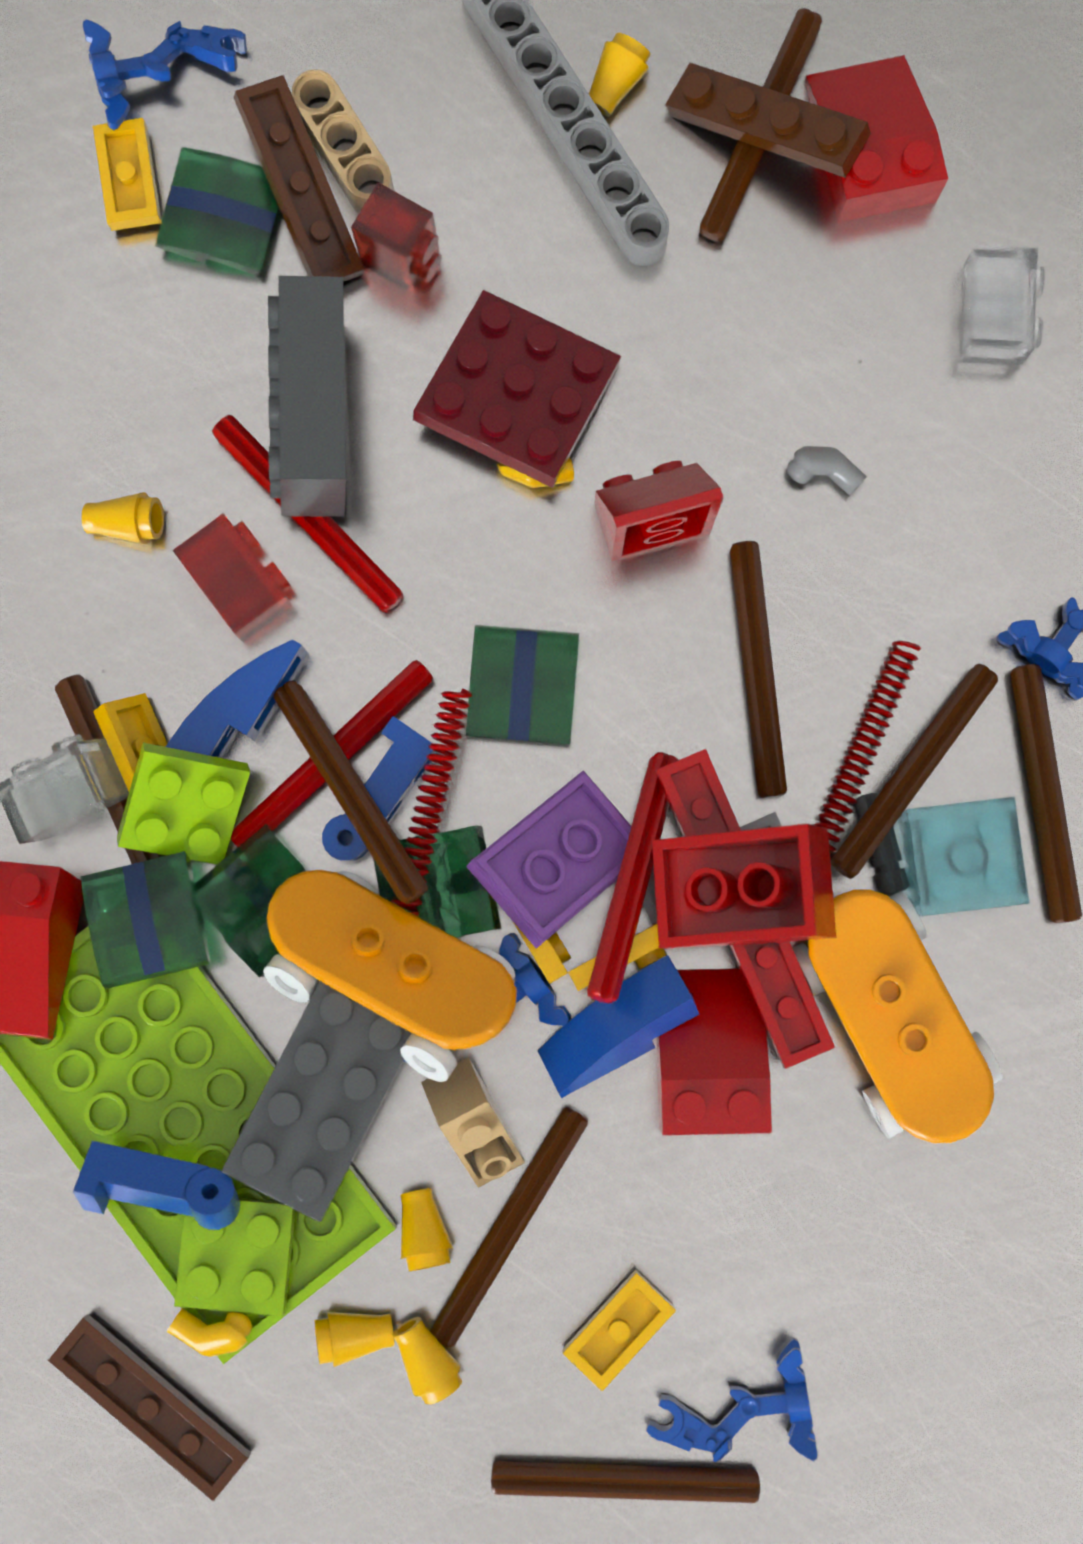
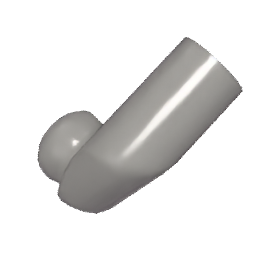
(825, 461)

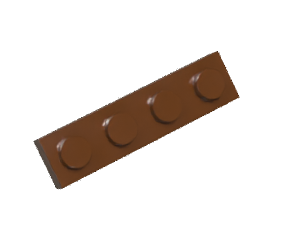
(768, 119)
(297, 179)
(149, 1407)

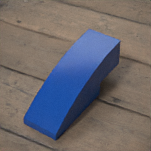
(239, 702)
(618, 1032)

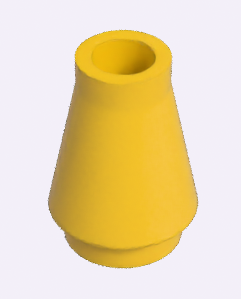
(618, 71)
(126, 518)
(423, 1232)
(351, 1336)
(427, 1363)

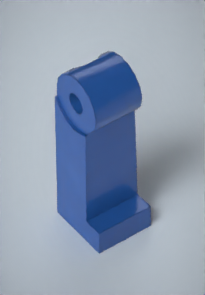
(387, 786)
(156, 1184)

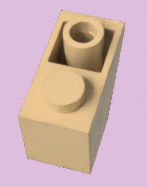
(473, 1124)

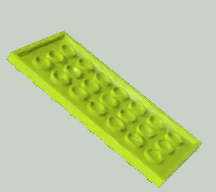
(173, 1077)

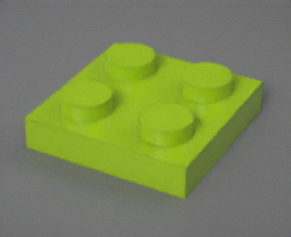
(182, 803)
(238, 1265)

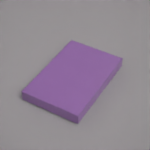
(555, 859)

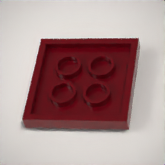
(517, 388)

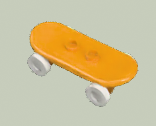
(389, 962)
(901, 1020)

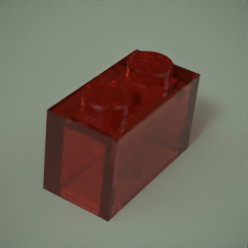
(397, 238)
(233, 577)

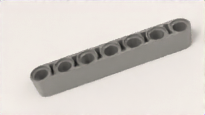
(573, 131)

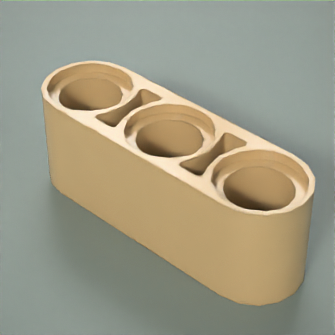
(337, 122)

